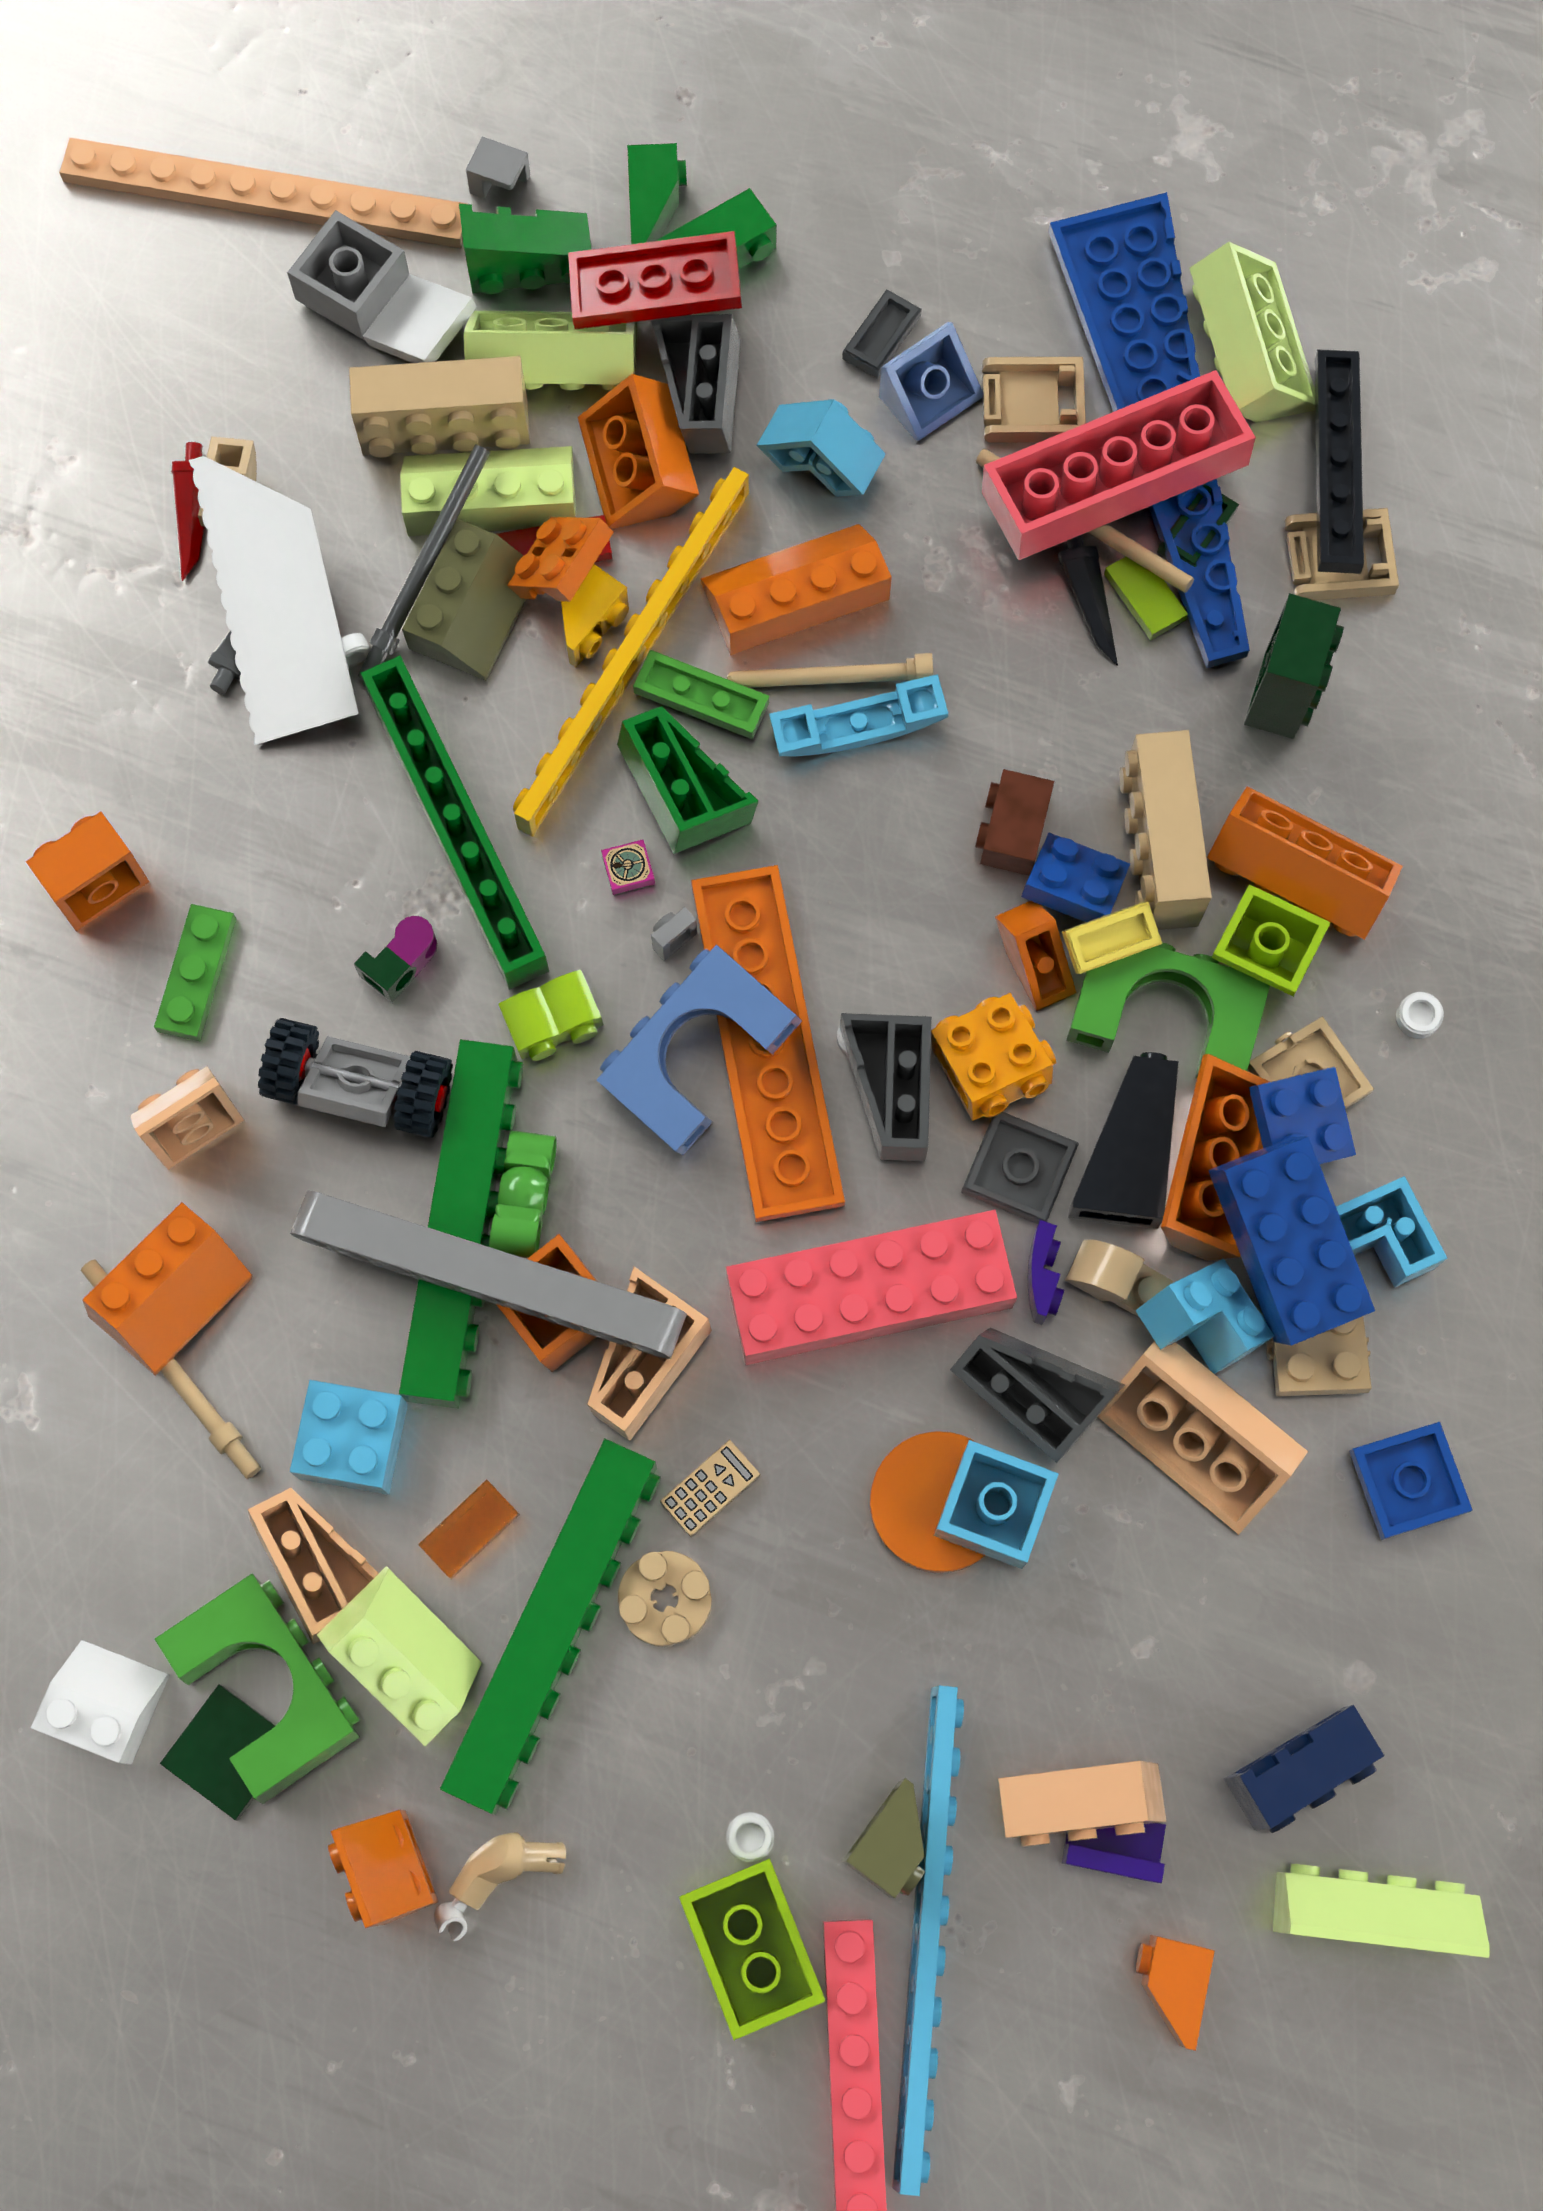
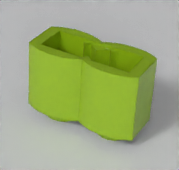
(551, 1015)

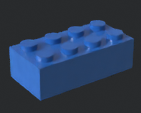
(1291, 1240)

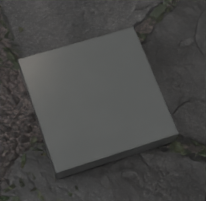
(1020, 1167)

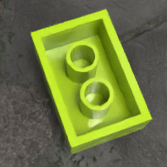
(752, 1949)

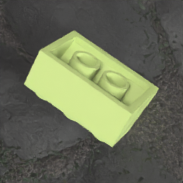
(402, 1655)

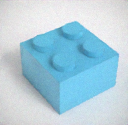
(349, 1437)
(996, 1504)

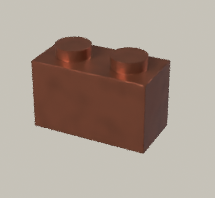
(1015, 823)

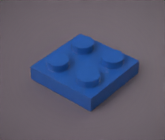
(1075, 879)
(1305, 1107)
(1410, 1480)

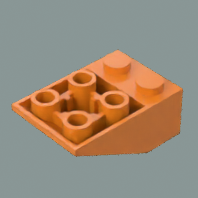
(382, 1869)

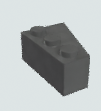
(702, 376)
(893, 1079)
(1035, 1389)

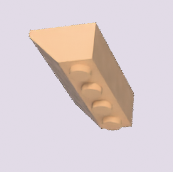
(1202, 1434)

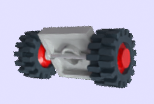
(354, 1079)

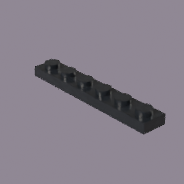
(1338, 462)

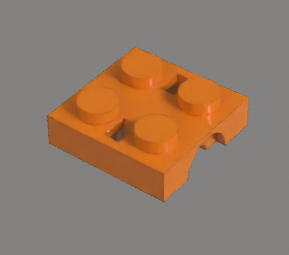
(560, 557)

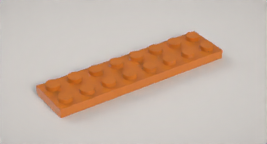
(777, 1095)

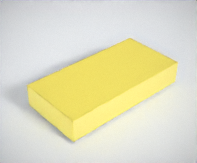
(1112, 937)

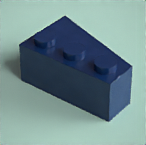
(1305, 1770)

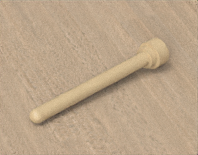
(913, 669)

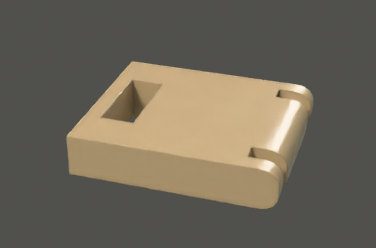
(1023, 397)
(1329, 585)

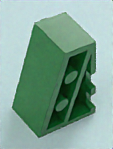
(520, 250)
(680, 782)

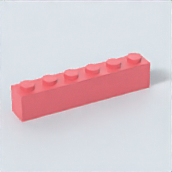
(854, 2066)

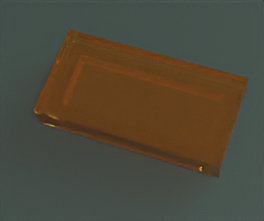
(469, 1529)

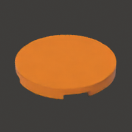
(910, 1499)

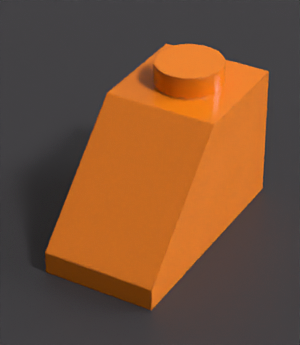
(1036, 953)
(1177, 1984)

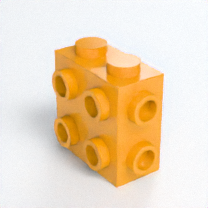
(993, 1056)

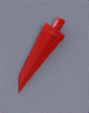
(187, 509)

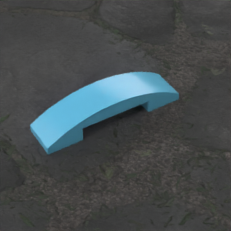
(859, 722)

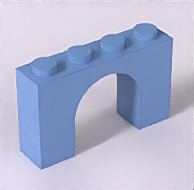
(640, 1072)

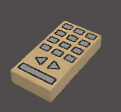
(710, 1488)

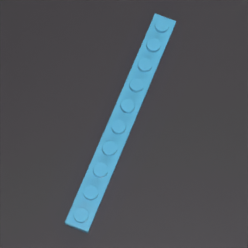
(926, 1955)

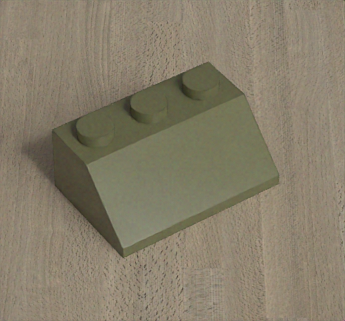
(466, 602)
(891, 1844)

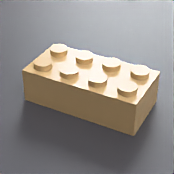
(439, 406)
(1166, 828)

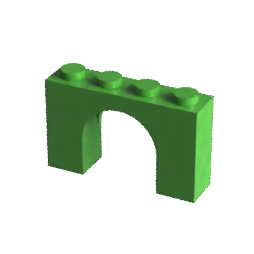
(1228, 997)
(315, 1721)

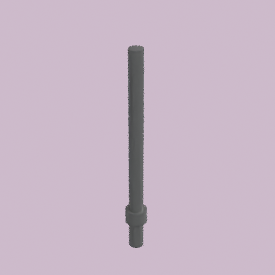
(385, 639)

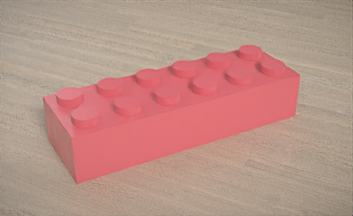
(1117, 464)
(870, 1287)

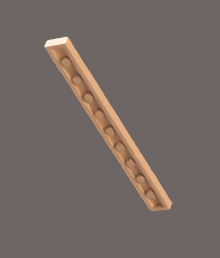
(260, 191)

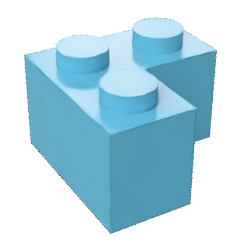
(826, 442)
(1396, 1228)
(1212, 1312)

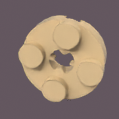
(674, 1624)

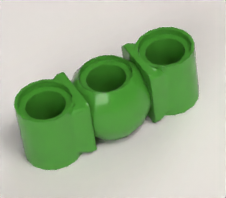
(523, 1193)

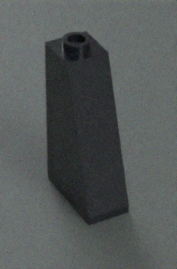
(1132, 1155)

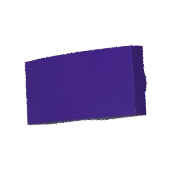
(1042, 1283)

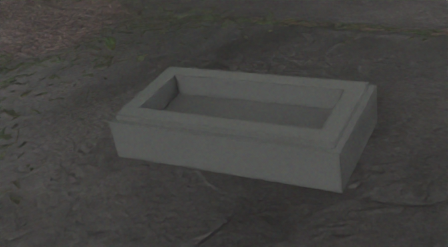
(881, 333)

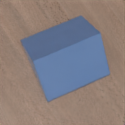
(929, 382)

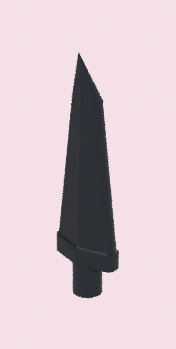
(1086, 581)

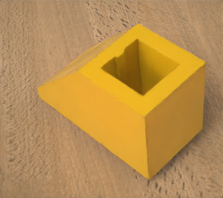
(591, 612)

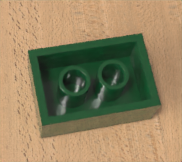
(1295, 666)

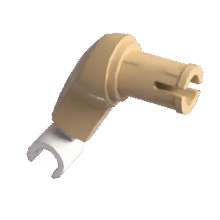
(490, 1865)

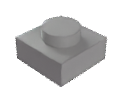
(673, 932)

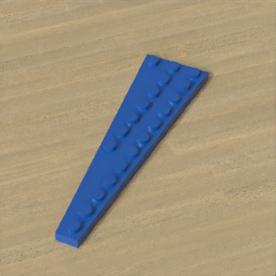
(1138, 329)

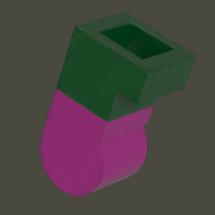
(400, 959)

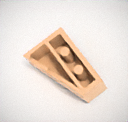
(635, 1381)
(309, 1558)
(1082, 1801)

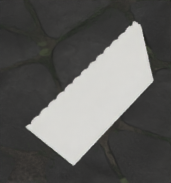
(274, 604)

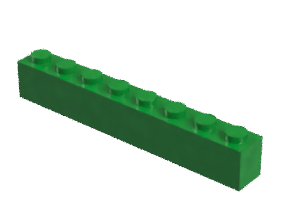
(455, 823)
(461, 1207)
(550, 1627)

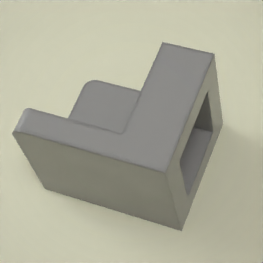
(496, 165)

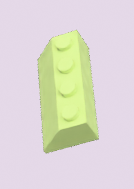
(1253, 333)
(553, 348)
(511, 493)
(1380, 1913)

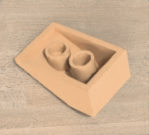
(185, 1117)

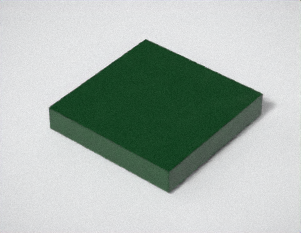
(207, 1743)

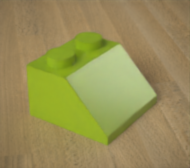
(1271, 940)

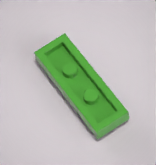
(701, 694)
(195, 972)

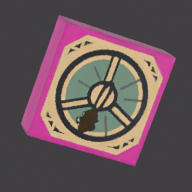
(628, 867)

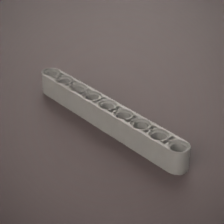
(489, 1274)

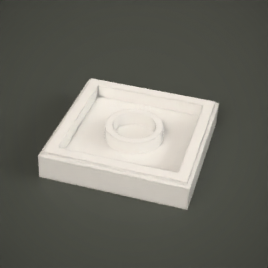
(419, 320)

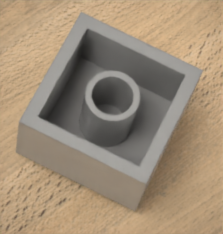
(348, 274)

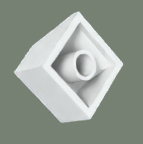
(101, 1702)

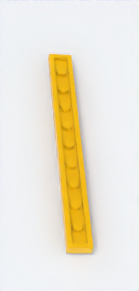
(623, 663)

